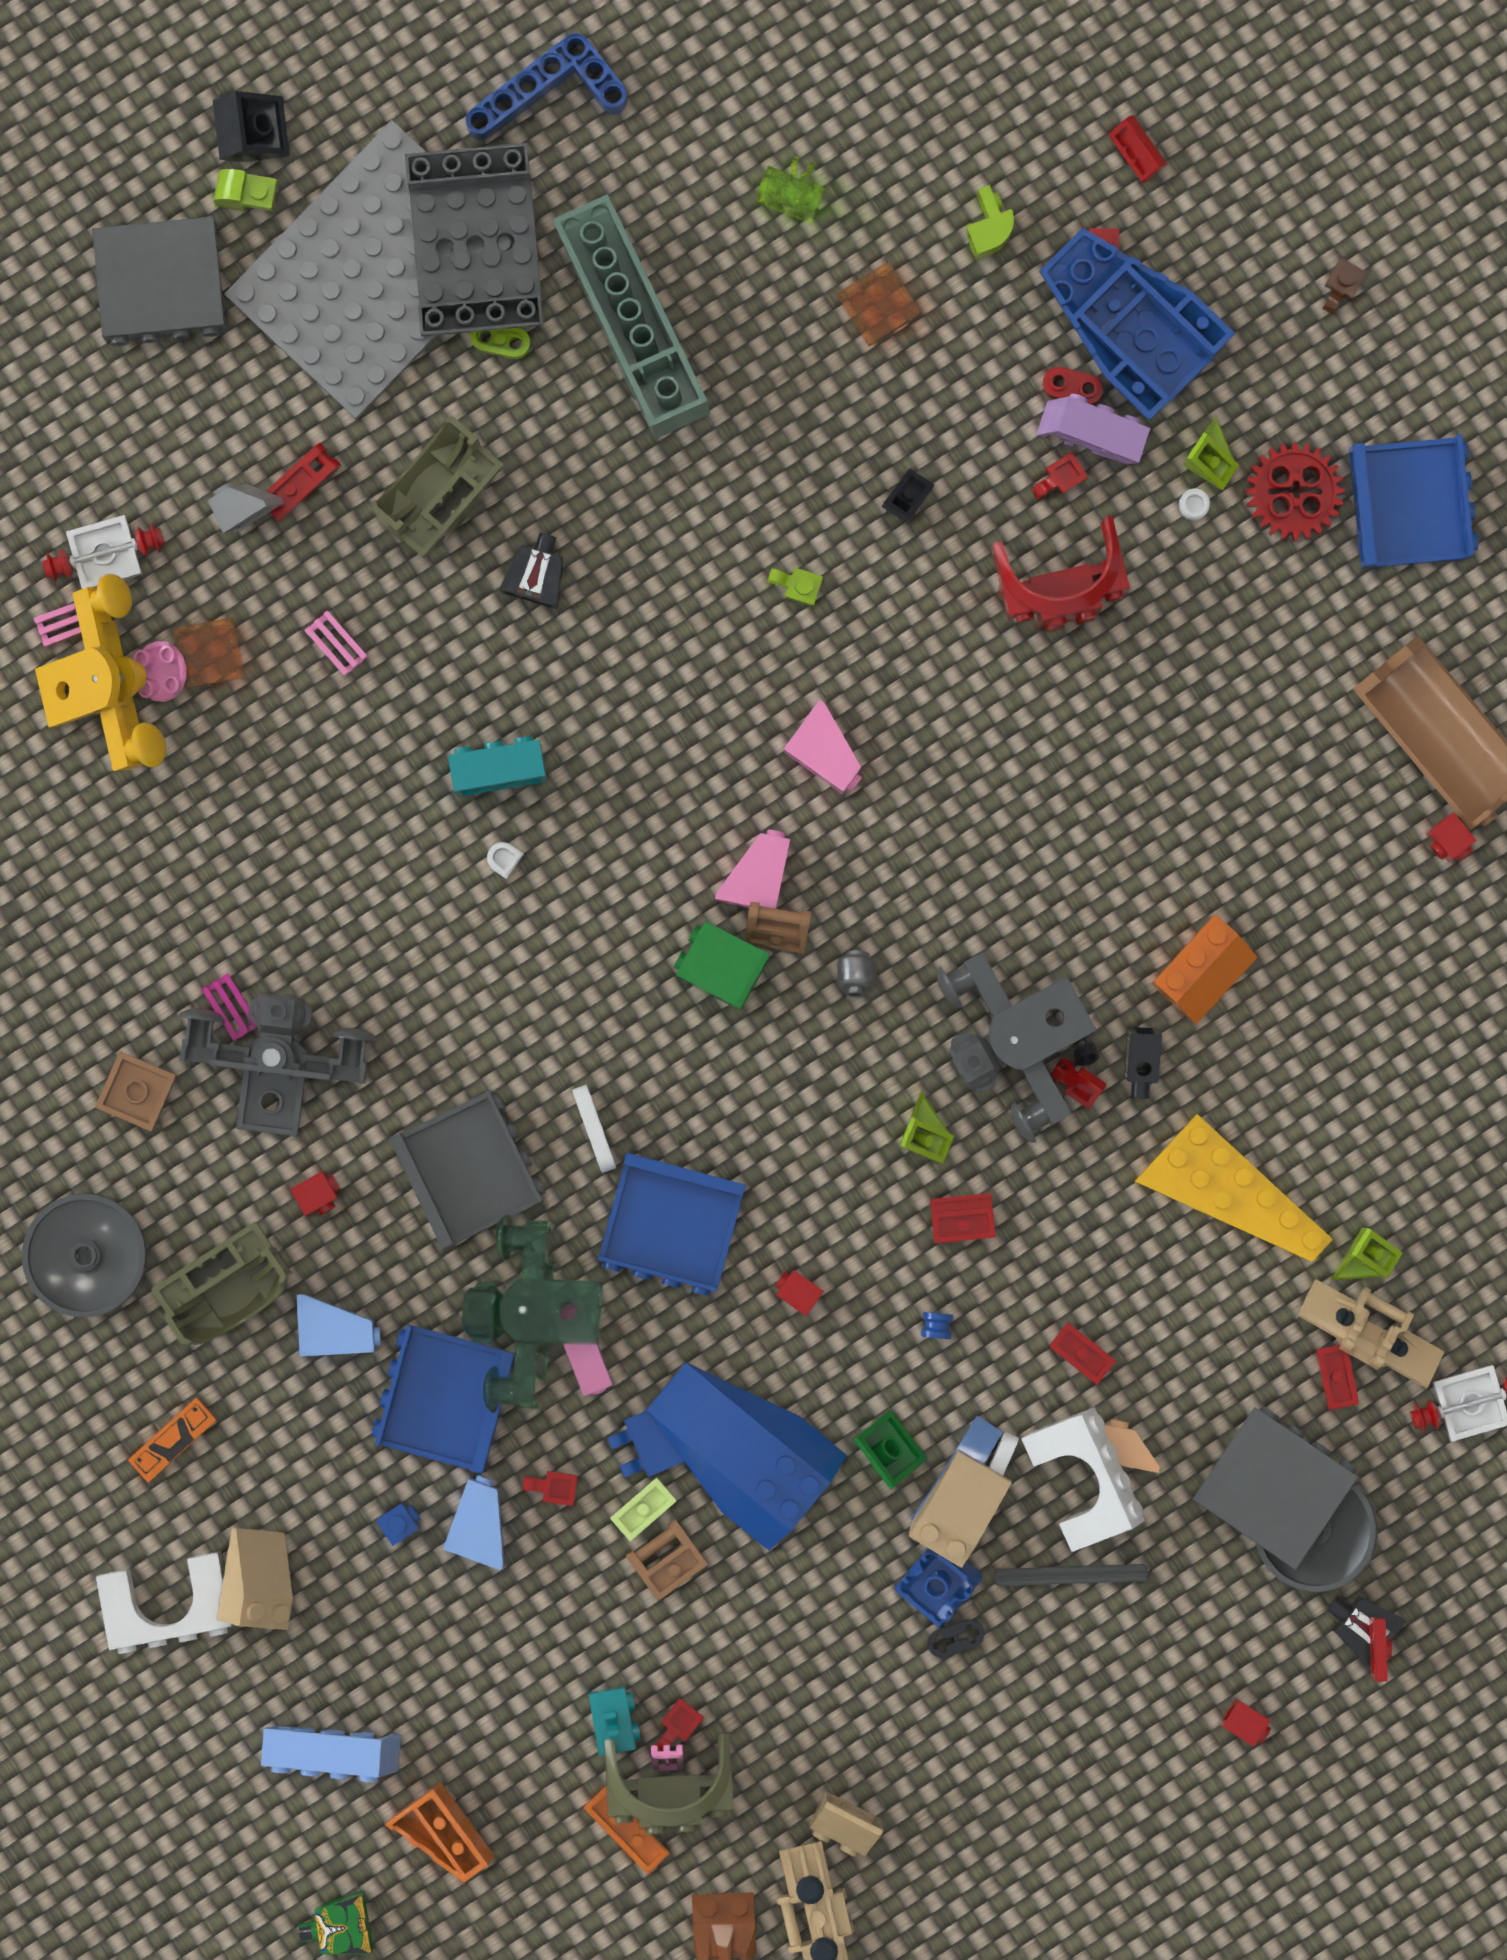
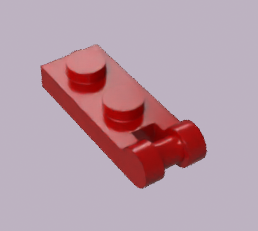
(302, 480)

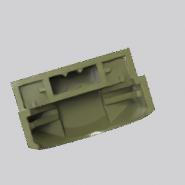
(438, 488)
(224, 1287)
(669, 1799)

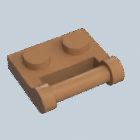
(784, 936)
(672, 1569)

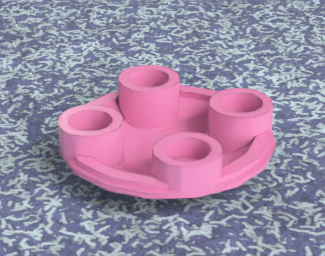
(164, 671)

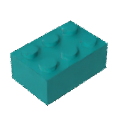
(497, 766)

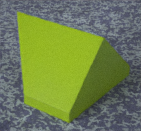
(1212, 457)
(926, 1132)
(1368, 1257)

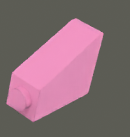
(824, 750)
(758, 873)
(586, 1362)

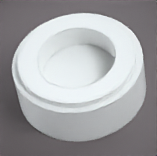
(1194, 504)

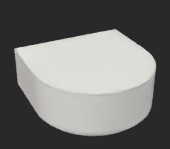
(503, 858)

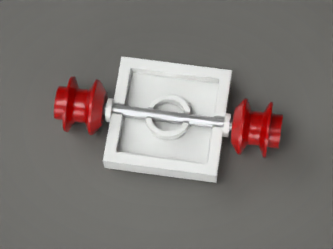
(103, 550)
(1467, 1403)

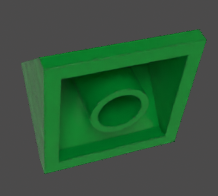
(890, 1449)

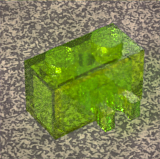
(790, 193)

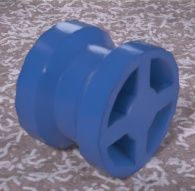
(937, 1325)

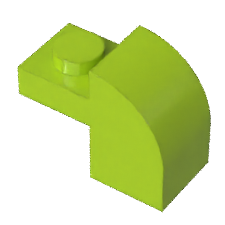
(240, 190)
(993, 232)

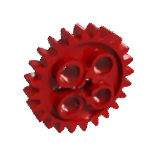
(1293, 464)

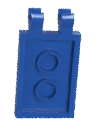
(651, 1444)

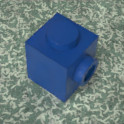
(399, 1522)

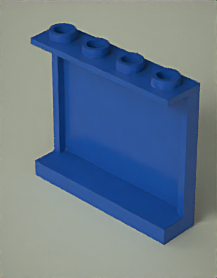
(1412, 502)
(671, 1224)
(438, 1398)

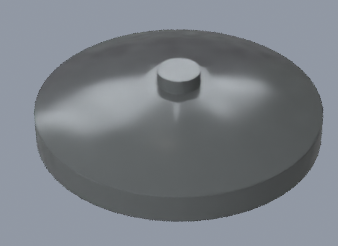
(84, 1255)
(1339, 1551)

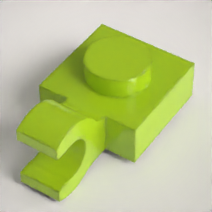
(800, 586)

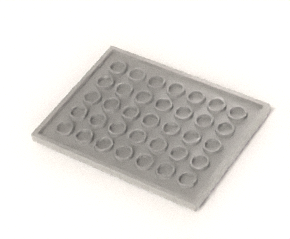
(345, 279)

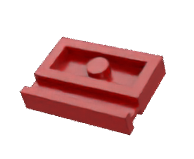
(962, 1218)

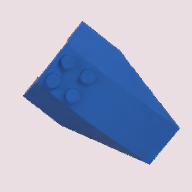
(1134, 321)
(746, 1452)

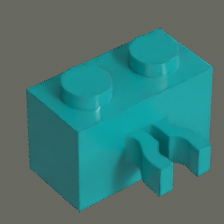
(613, 1719)

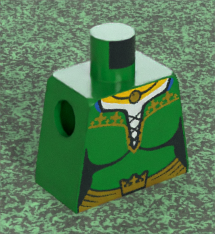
(340, 1926)

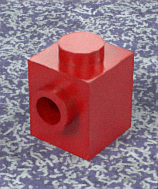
(1451, 839)
(316, 1194)
(798, 1291)
(1246, 1723)

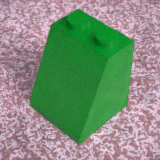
(721, 965)

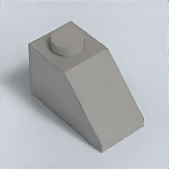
(241, 505)

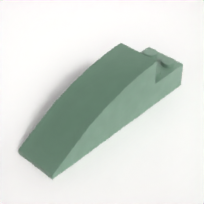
(631, 317)

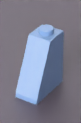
(333, 1330)
(478, 1524)

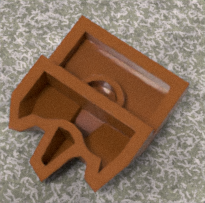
(724, 1926)

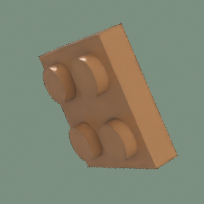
(136, 1091)

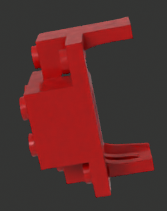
(1064, 593)

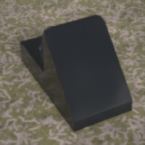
(908, 496)

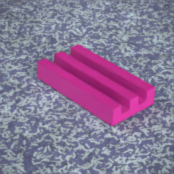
(218, 986)

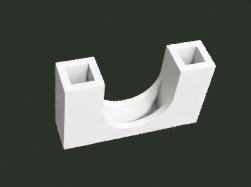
(1086, 1438)
(130, 1627)

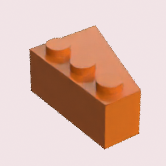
(443, 1832)

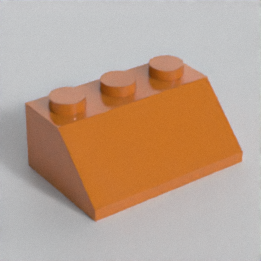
(1204, 969)

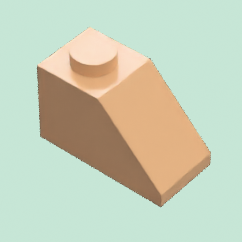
(1130, 1447)

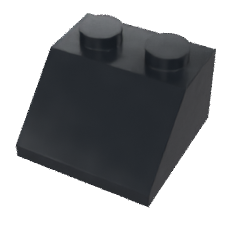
(250, 126)

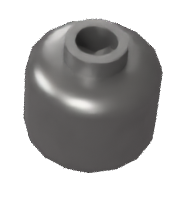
(856, 973)

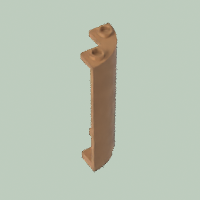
(1440, 731)

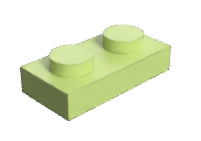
(643, 1509)

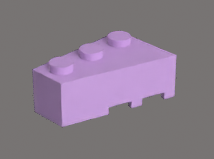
(1094, 428)

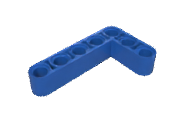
(547, 82)

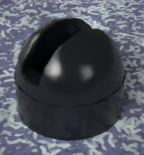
(1085, 1053)

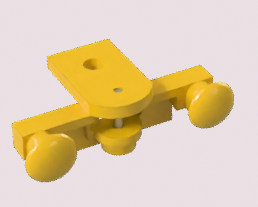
(103, 679)

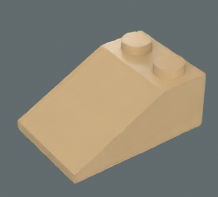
(959, 1508)
(256, 1580)
(845, 1824)

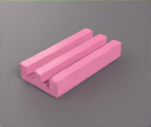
(319, 623)
(58, 625)
(667, 1755)

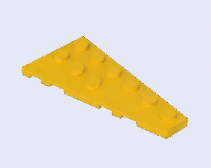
(1218, 1181)

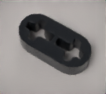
(952, 1631)

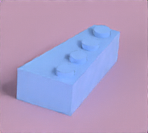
(330, 1752)

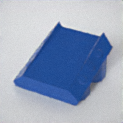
(938, 1586)

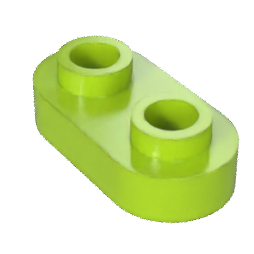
(500, 342)

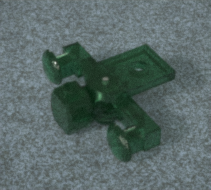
(529, 1313)

